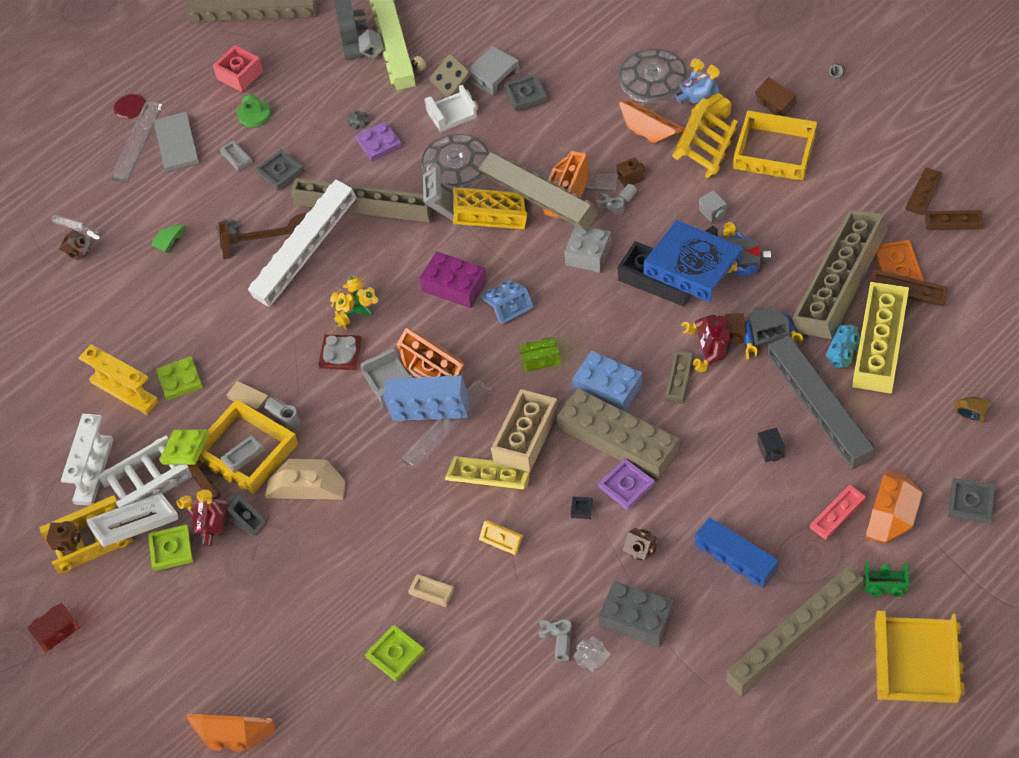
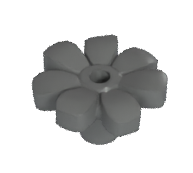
(358, 119)
(231, 225)

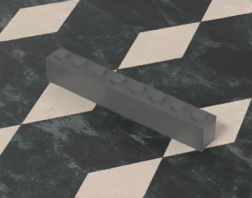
(821, 402)

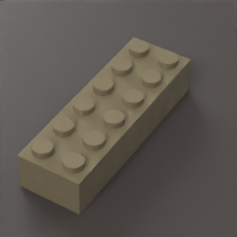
(618, 433)

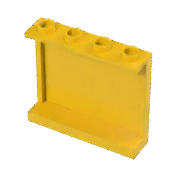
(918, 659)

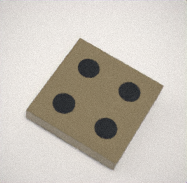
(450, 76)

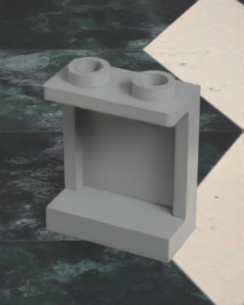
(492, 69)
(438, 194)
(381, 368)

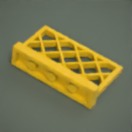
(488, 215)

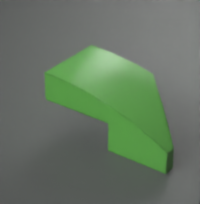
(167, 236)

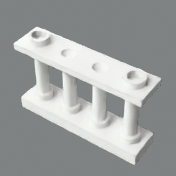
(87, 459)
(160, 484)

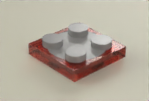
(340, 352)

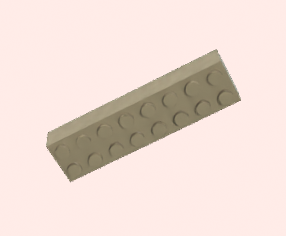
(840, 274)

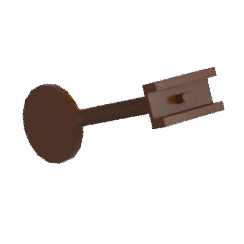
(229, 239)

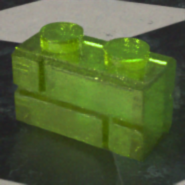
(539, 354)

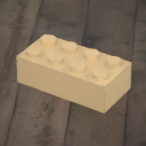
(524, 430)

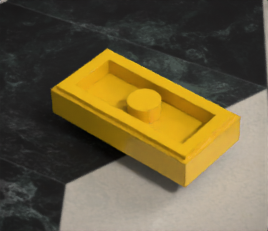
(500, 537)

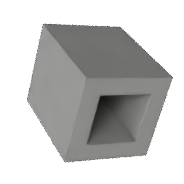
(370, 43)
(712, 206)

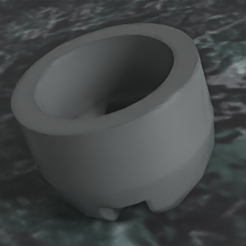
(832, 70)

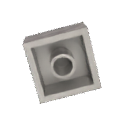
(588, 248)

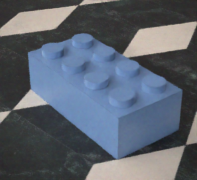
(427, 398)

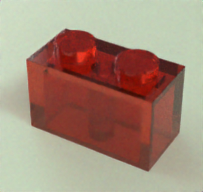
(53, 627)

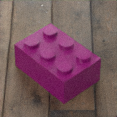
(453, 279)

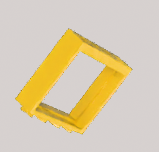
(775, 124)
(238, 409)

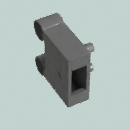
(348, 27)

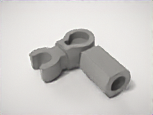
(617, 205)
(563, 632)

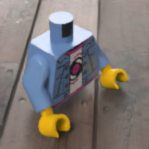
(699, 85)

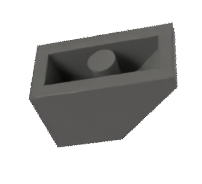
(243, 515)

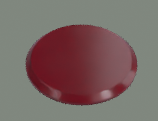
(129, 106)

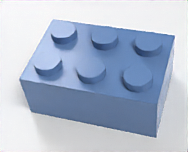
(608, 380)

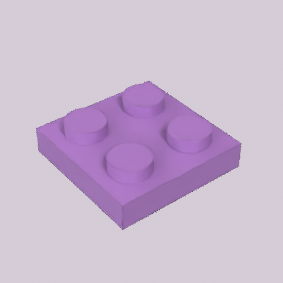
(378, 141)
(626, 484)

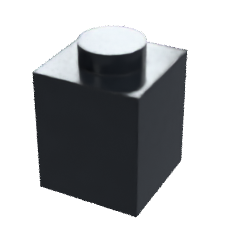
(771, 445)

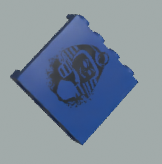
(691, 260)

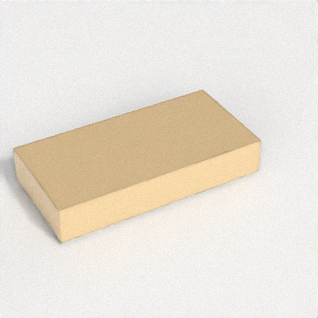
(248, 396)
(431, 590)

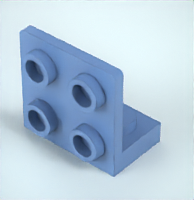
(508, 300)

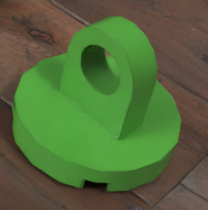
(253, 111)

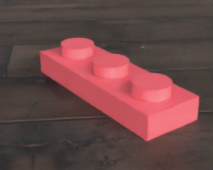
(837, 512)

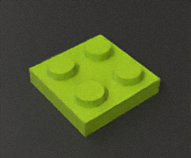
(179, 378)
(184, 447)
(170, 547)
(395, 653)

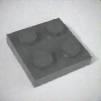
(525, 92)
(279, 169)
(971, 500)

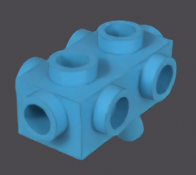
(843, 346)

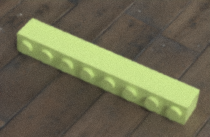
(393, 43)

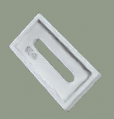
(101, 524)

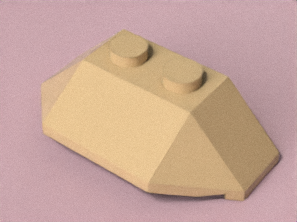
(306, 481)

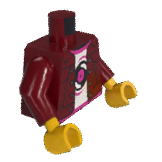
(713, 339)
(207, 515)

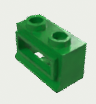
(878, 588)

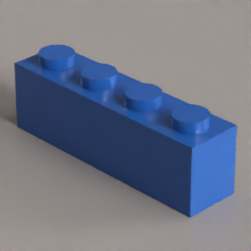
(736, 552)

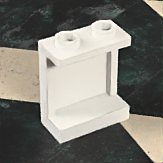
(452, 110)

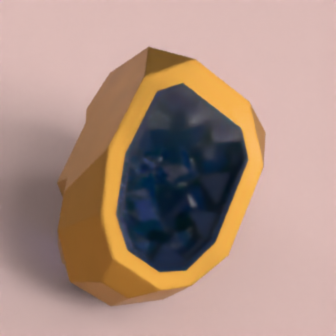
(972, 408)

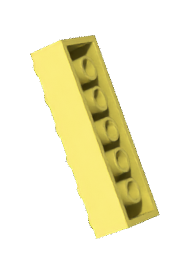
(880, 337)

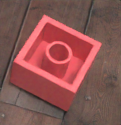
(238, 68)

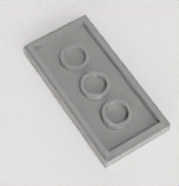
(176, 141)

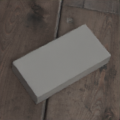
(236, 155)
(242, 453)

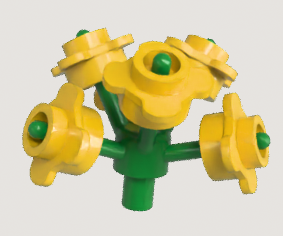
(346, 302)

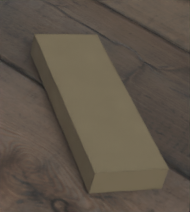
(678, 377)

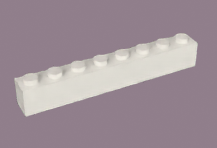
(302, 243)

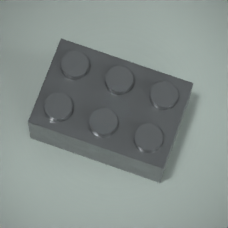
(636, 613)

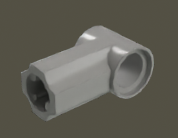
(285, 413)

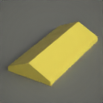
(486, 473)

